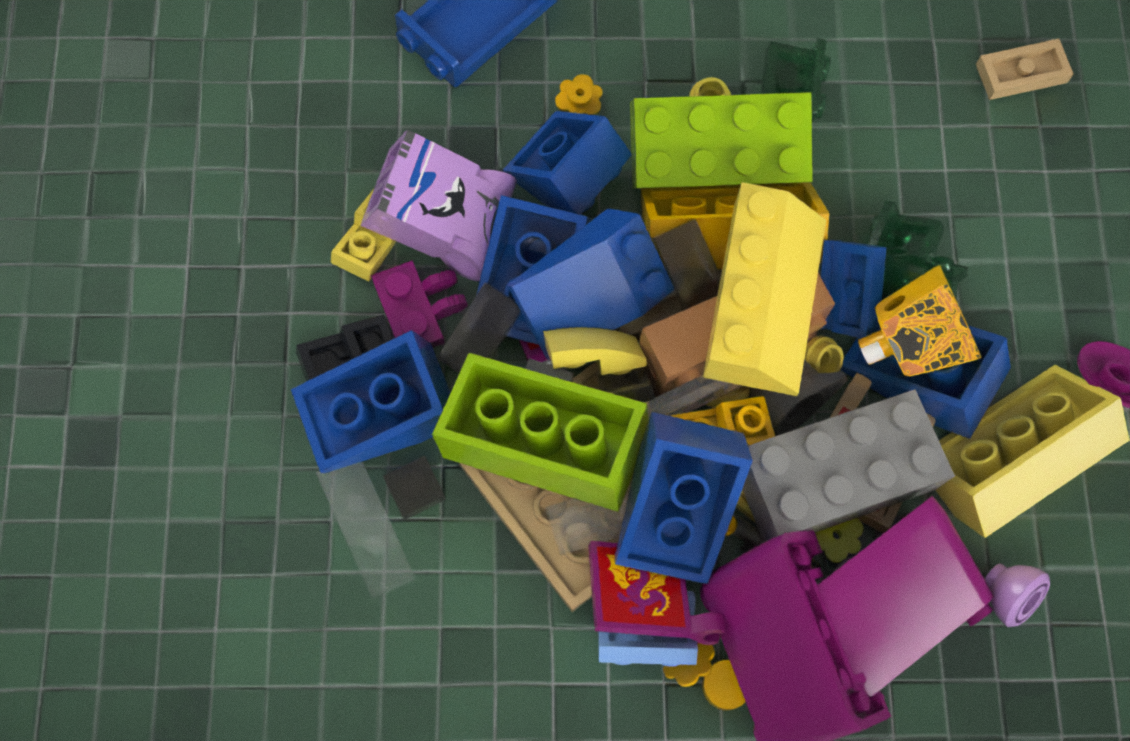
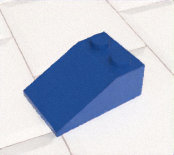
(520, 239)
(594, 278)
(951, 395)
(373, 403)
(682, 497)

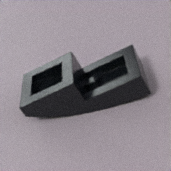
(334, 350)

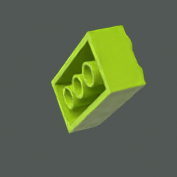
(721, 140)
(542, 431)

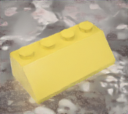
(766, 291)
(1030, 448)

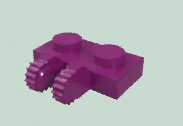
(407, 303)

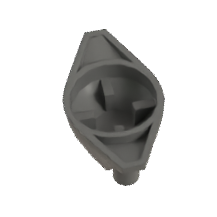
(791, 411)

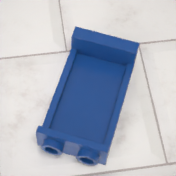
(464, 34)

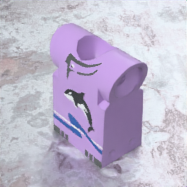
(437, 203)

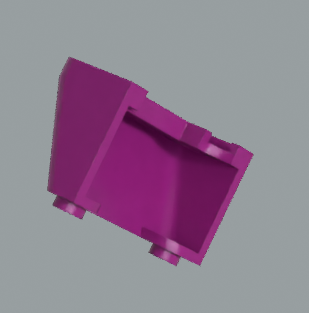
(904, 595)
(787, 645)

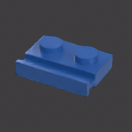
(855, 282)

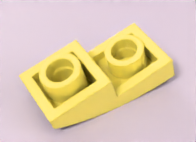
(360, 248)
(612, 350)

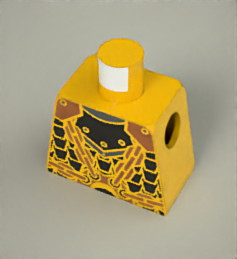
(921, 328)

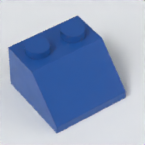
(570, 161)

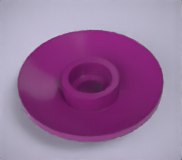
(1107, 367)

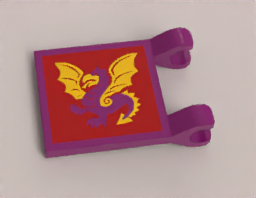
(645, 601)

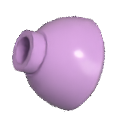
(1016, 592)

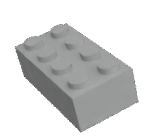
(845, 467)

